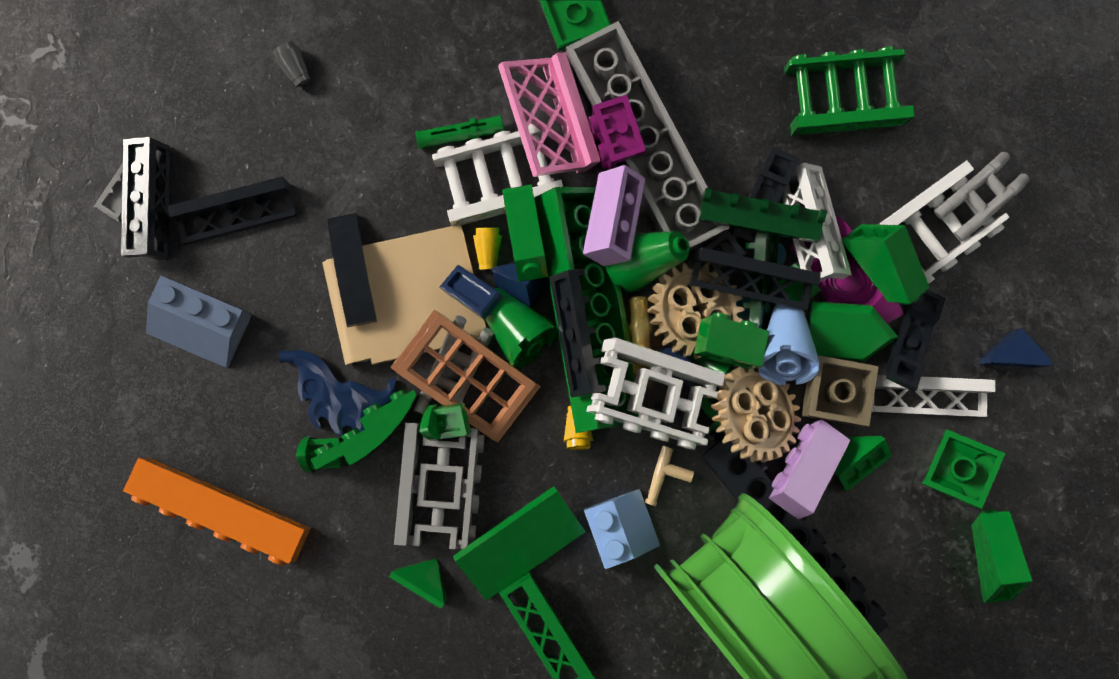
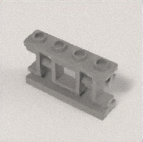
(416, 484)

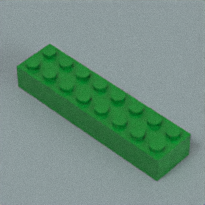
(563, 228)

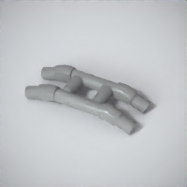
(984, 210)
(460, 358)

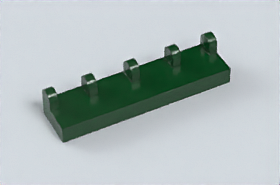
(762, 216)
(764, 249)

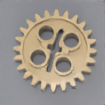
(671, 315)
(756, 415)

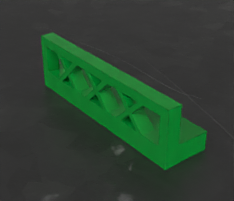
(552, 623)

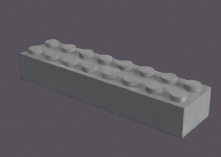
(672, 185)

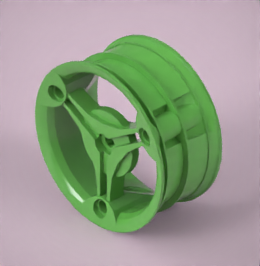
(775, 605)

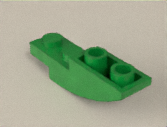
(378, 425)

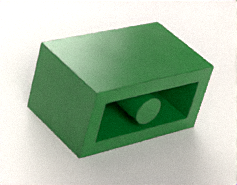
(731, 341)

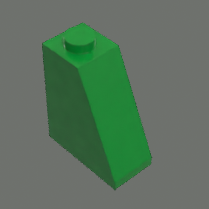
(525, 233)
(888, 260)
(999, 557)

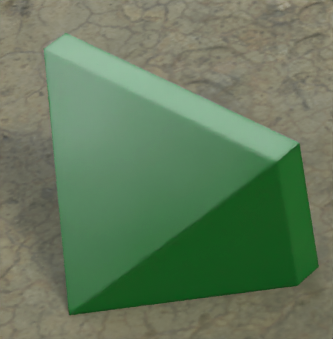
(860, 459)
(424, 580)

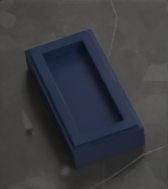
(471, 292)

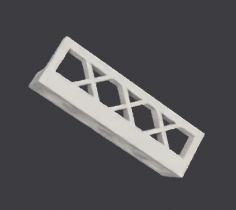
(830, 247)
(935, 385)

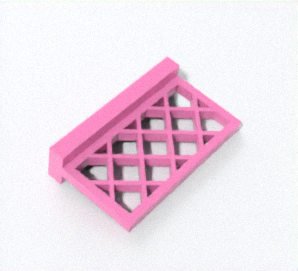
(567, 112)

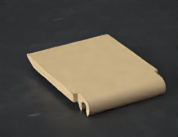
(405, 290)

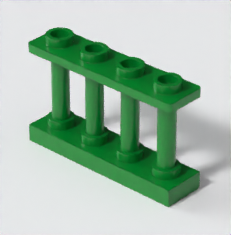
(865, 115)

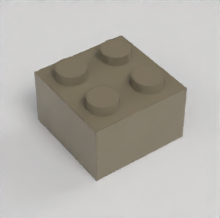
(841, 392)

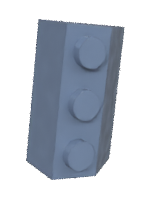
(195, 321)

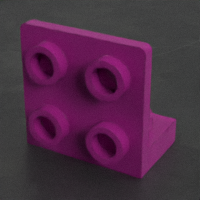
(616, 132)

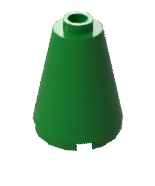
(651, 258)
(520, 330)

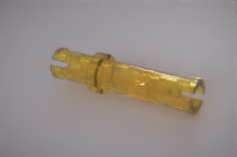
(640, 328)

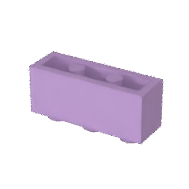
(614, 216)
(809, 469)

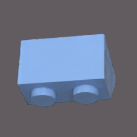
(621, 528)

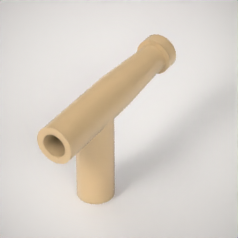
(662, 469)

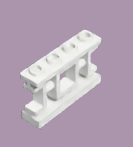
(661, 371)

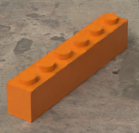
(217, 510)

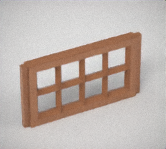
(420, 343)

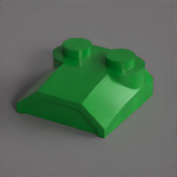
(964, 469)

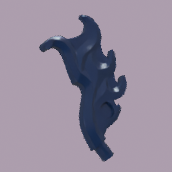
(336, 401)

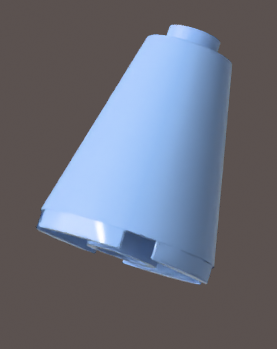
(789, 348)

